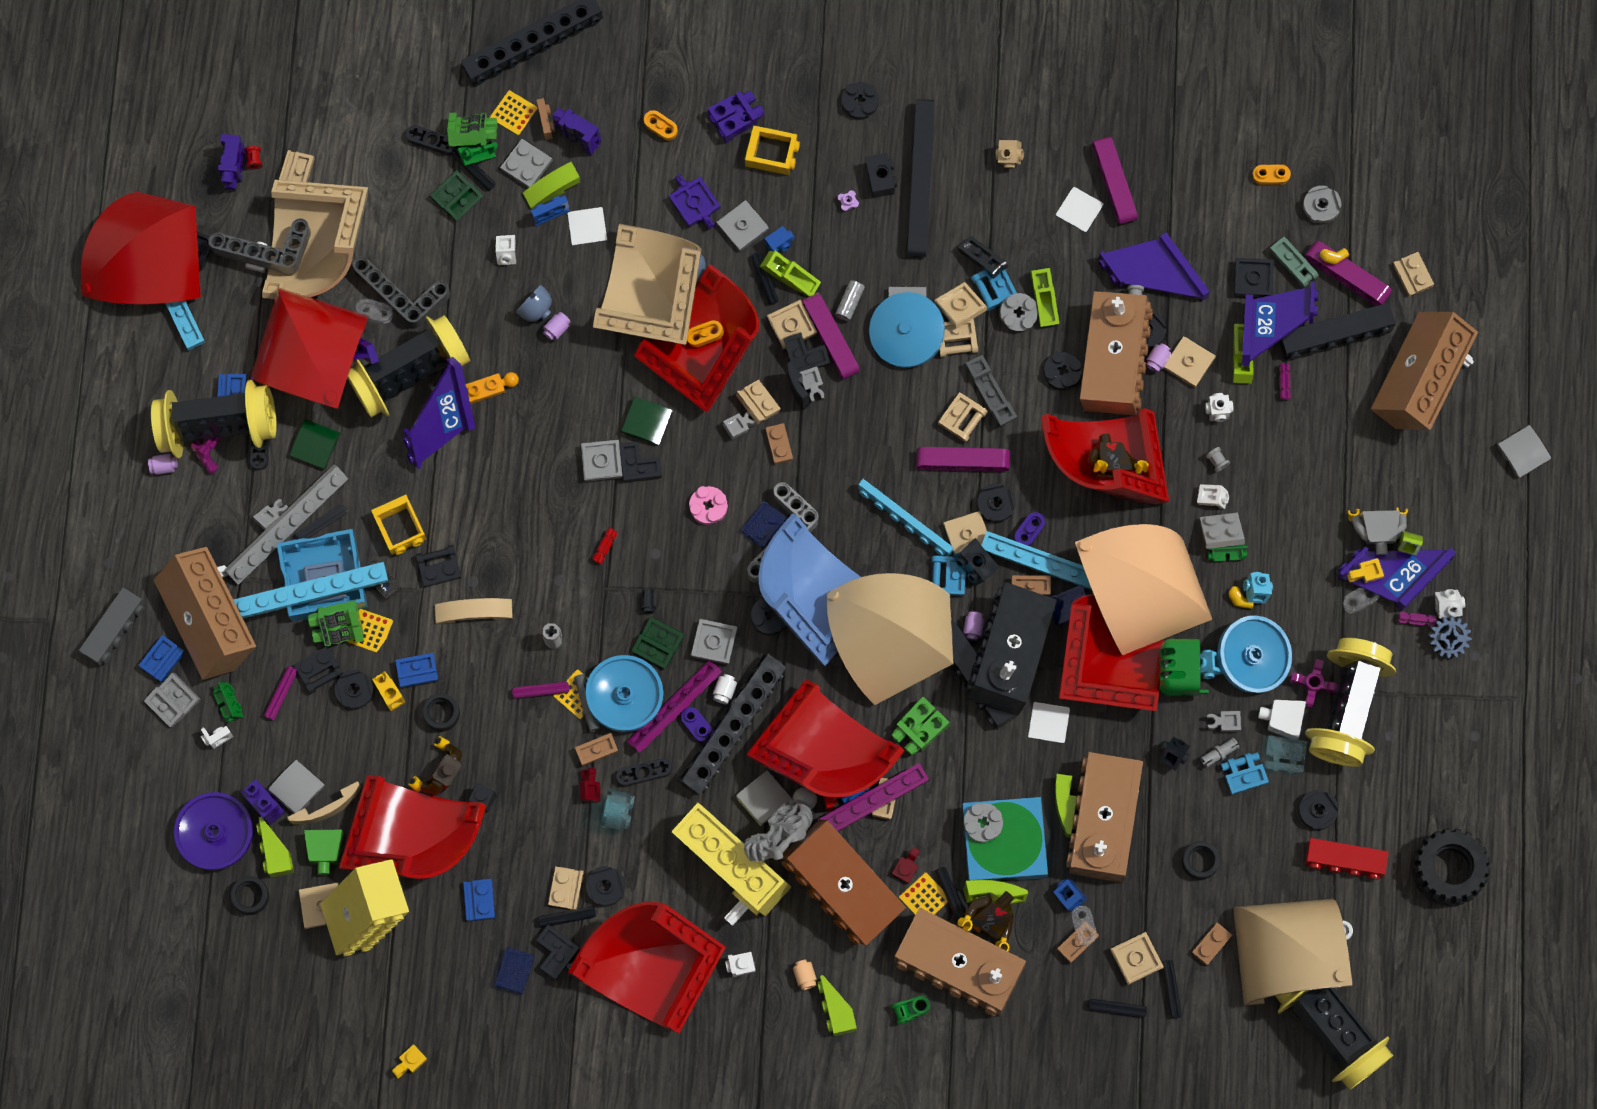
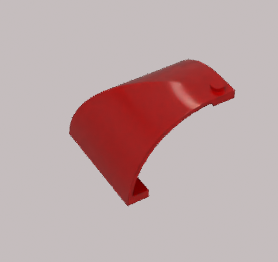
(142, 252)
(308, 347)
(705, 370)
(1072, 442)
(1096, 668)
(823, 746)
(411, 828)
(649, 962)

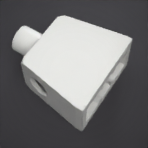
(1284, 717)

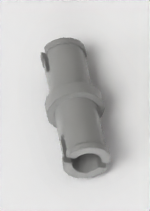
(1219, 752)

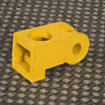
(388, 691)

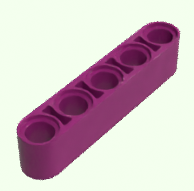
(1115, 180)
(1350, 275)
(831, 336)
(963, 459)

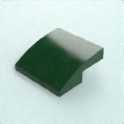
(456, 196)
(646, 420)
(315, 443)
(658, 642)

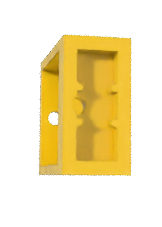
(768, 165)
(394, 507)

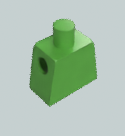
(324, 848)

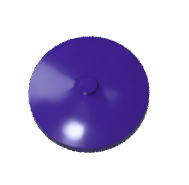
(213, 831)

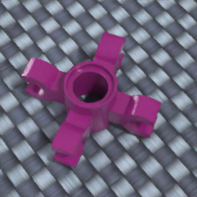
(1299, 679)

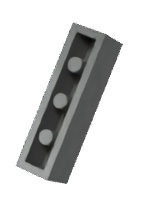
(112, 627)

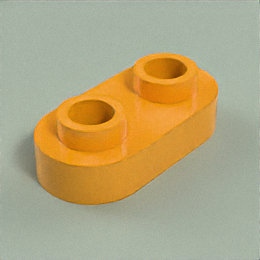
(661, 125)
(1272, 176)
(704, 331)

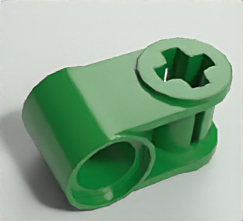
(909, 1009)

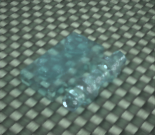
(1287, 749)

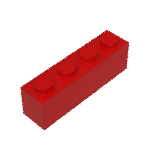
(1346, 858)

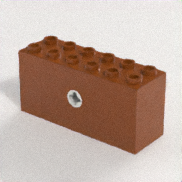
(862, 903)

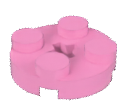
(712, 515)

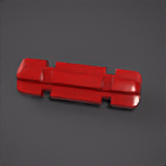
(604, 546)

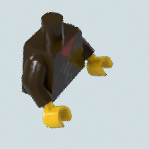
(1111, 456)
(443, 772)
(991, 915)

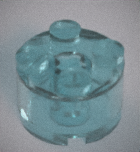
(616, 810)

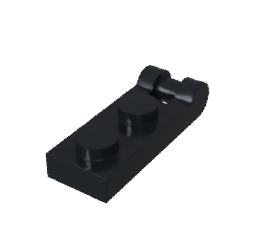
(982, 256)

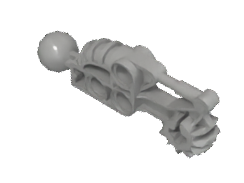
(786, 825)

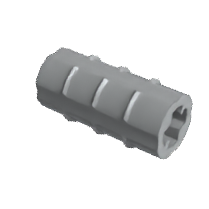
(849, 300)
(555, 641)

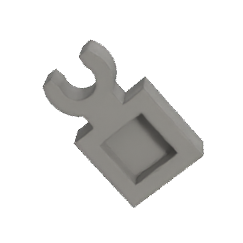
(812, 381)
(738, 425)
(269, 515)
(1228, 721)

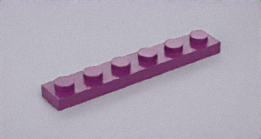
(675, 706)
(877, 798)

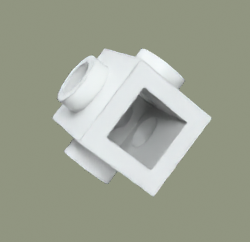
(1217, 413)
(1449, 603)

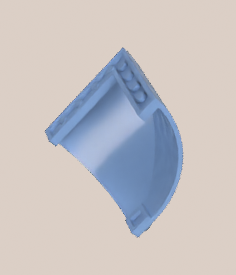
(795, 583)

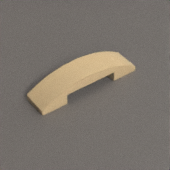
(473, 609)
(349, 794)

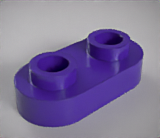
(1028, 530)
(695, 724)

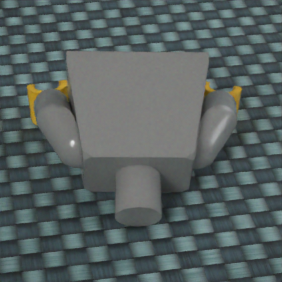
(1379, 527)

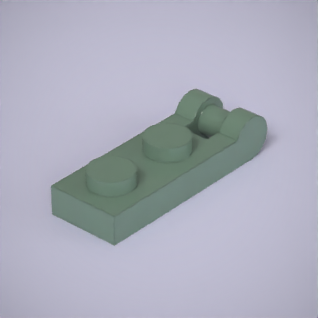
(1293, 261)

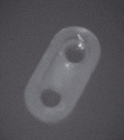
(375, 310)
(1361, 600)
(1084, 924)

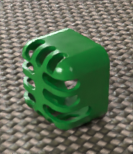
(1184, 666)

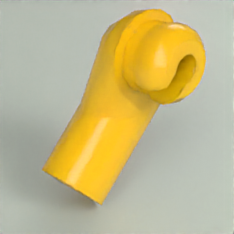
(1332, 257)
(1237, 598)

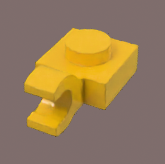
(1368, 570)
(411, 1060)

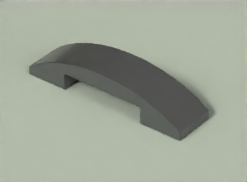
(990, 391)

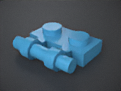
(1244, 779)

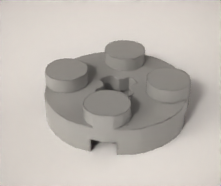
(1318, 214)
(1012, 303)
(993, 817)

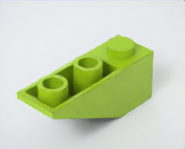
(277, 856)
(840, 1013)

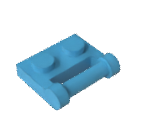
(1001, 286)
(954, 575)

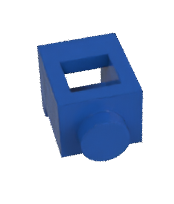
(779, 240)
(1063, 890)

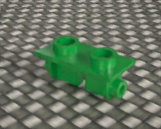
(477, 153)
(1235, 553)
(225, 694)

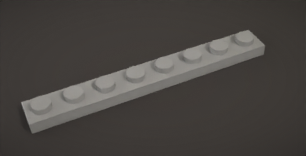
(286, 524)

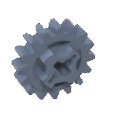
(1450, 628)

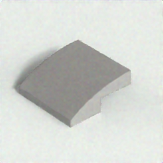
(1523, 451)
(172, 700)
(296, 787)
(763, 797)

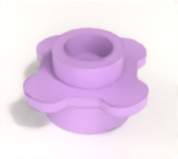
(848, 205)

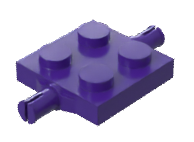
(694, 201)

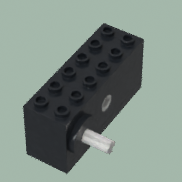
(1010, 648)

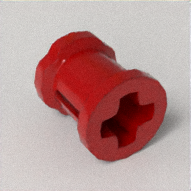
(253, 157)

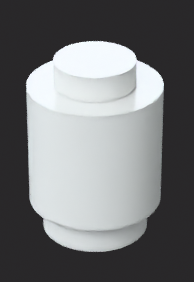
(724, 689)

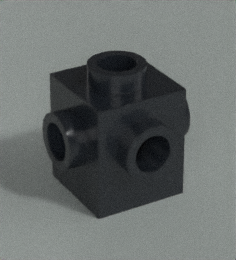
(1174, 753)

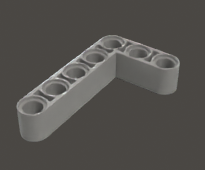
(786, 502)

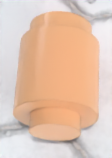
(805, 975)

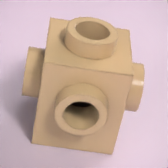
(1009, 153)

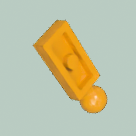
(490, 386)

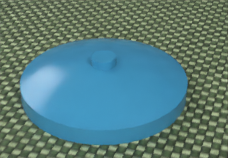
(907, 330)
(1254, 654)
(624, 693)

